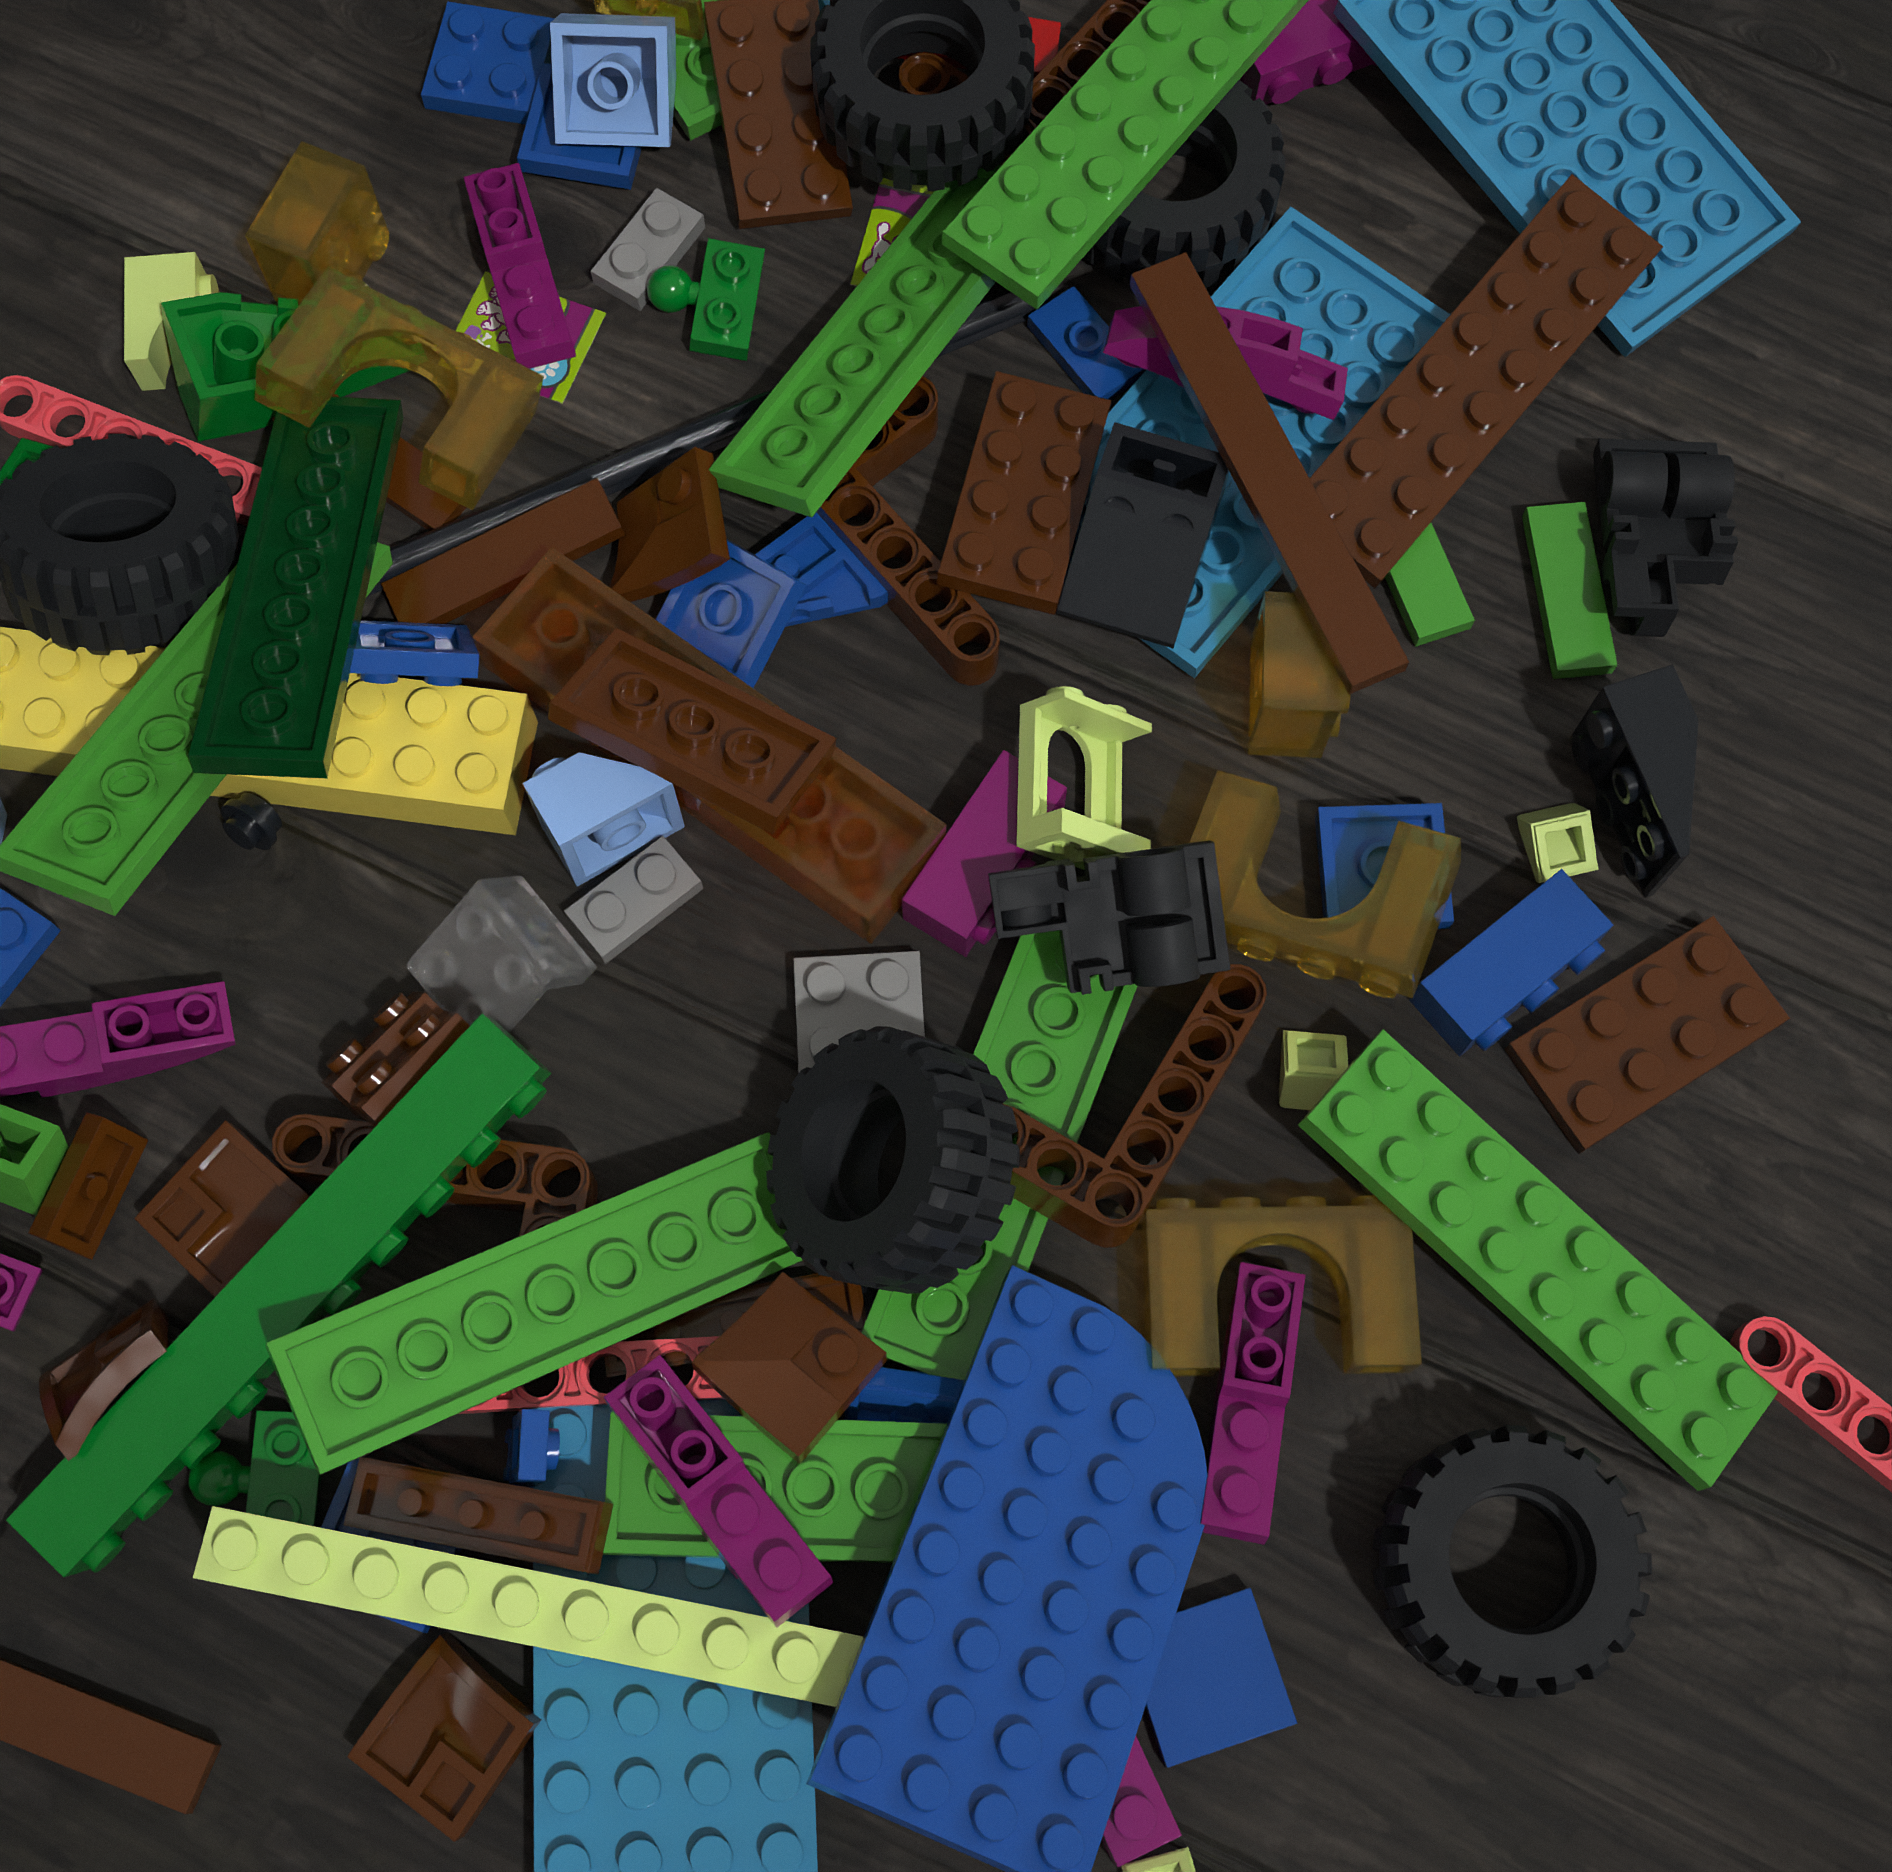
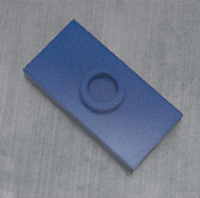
(1077, 340)
(905, 1397)

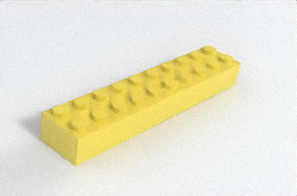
(396, 755)

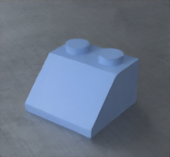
(613, 79)
(601, 811)

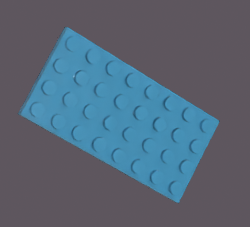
(1577, 91)
(1348, 316)
(652, 1762)

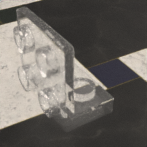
(498, 954)

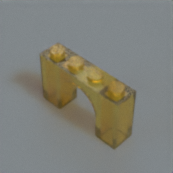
(352, 328)
(1376, 942)
(1357, 1245)

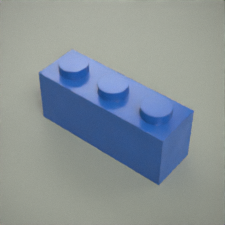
(1512, 964)

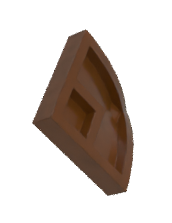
(670, 529)
(222, 1207)
(790, 1366)
(89, 1379)
(445, 1737)

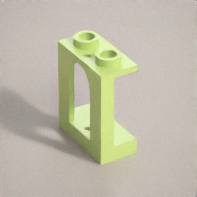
(1100, 735)

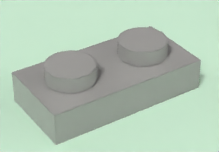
(653, 238)
(633, 899)

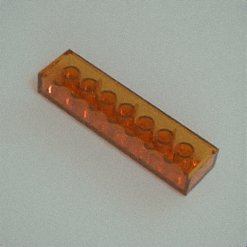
(845, 843)

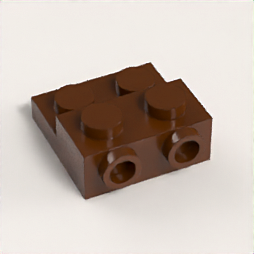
(394, 1056)

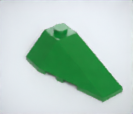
(216, 354)

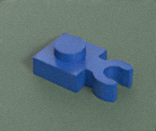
(531, 1448)

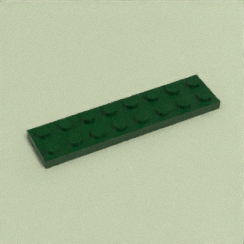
(298, 594)

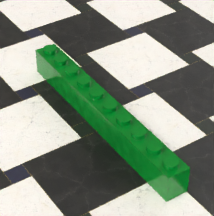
(290, 1283)

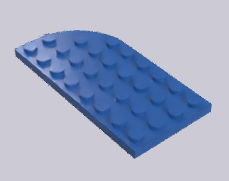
(1027, 1593)

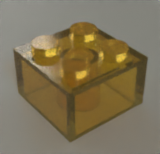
(317, 219)
(1291, 683)

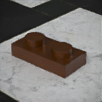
(88, 1186)

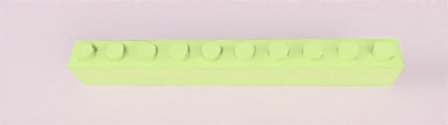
(525, 1606)

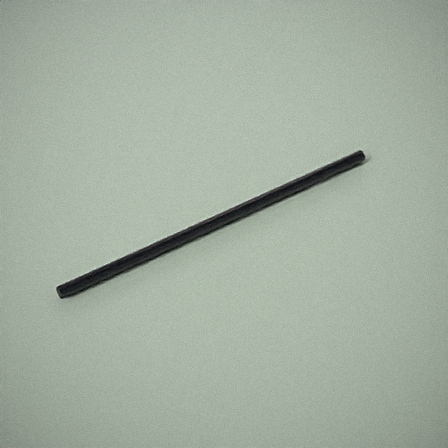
(655, 454)

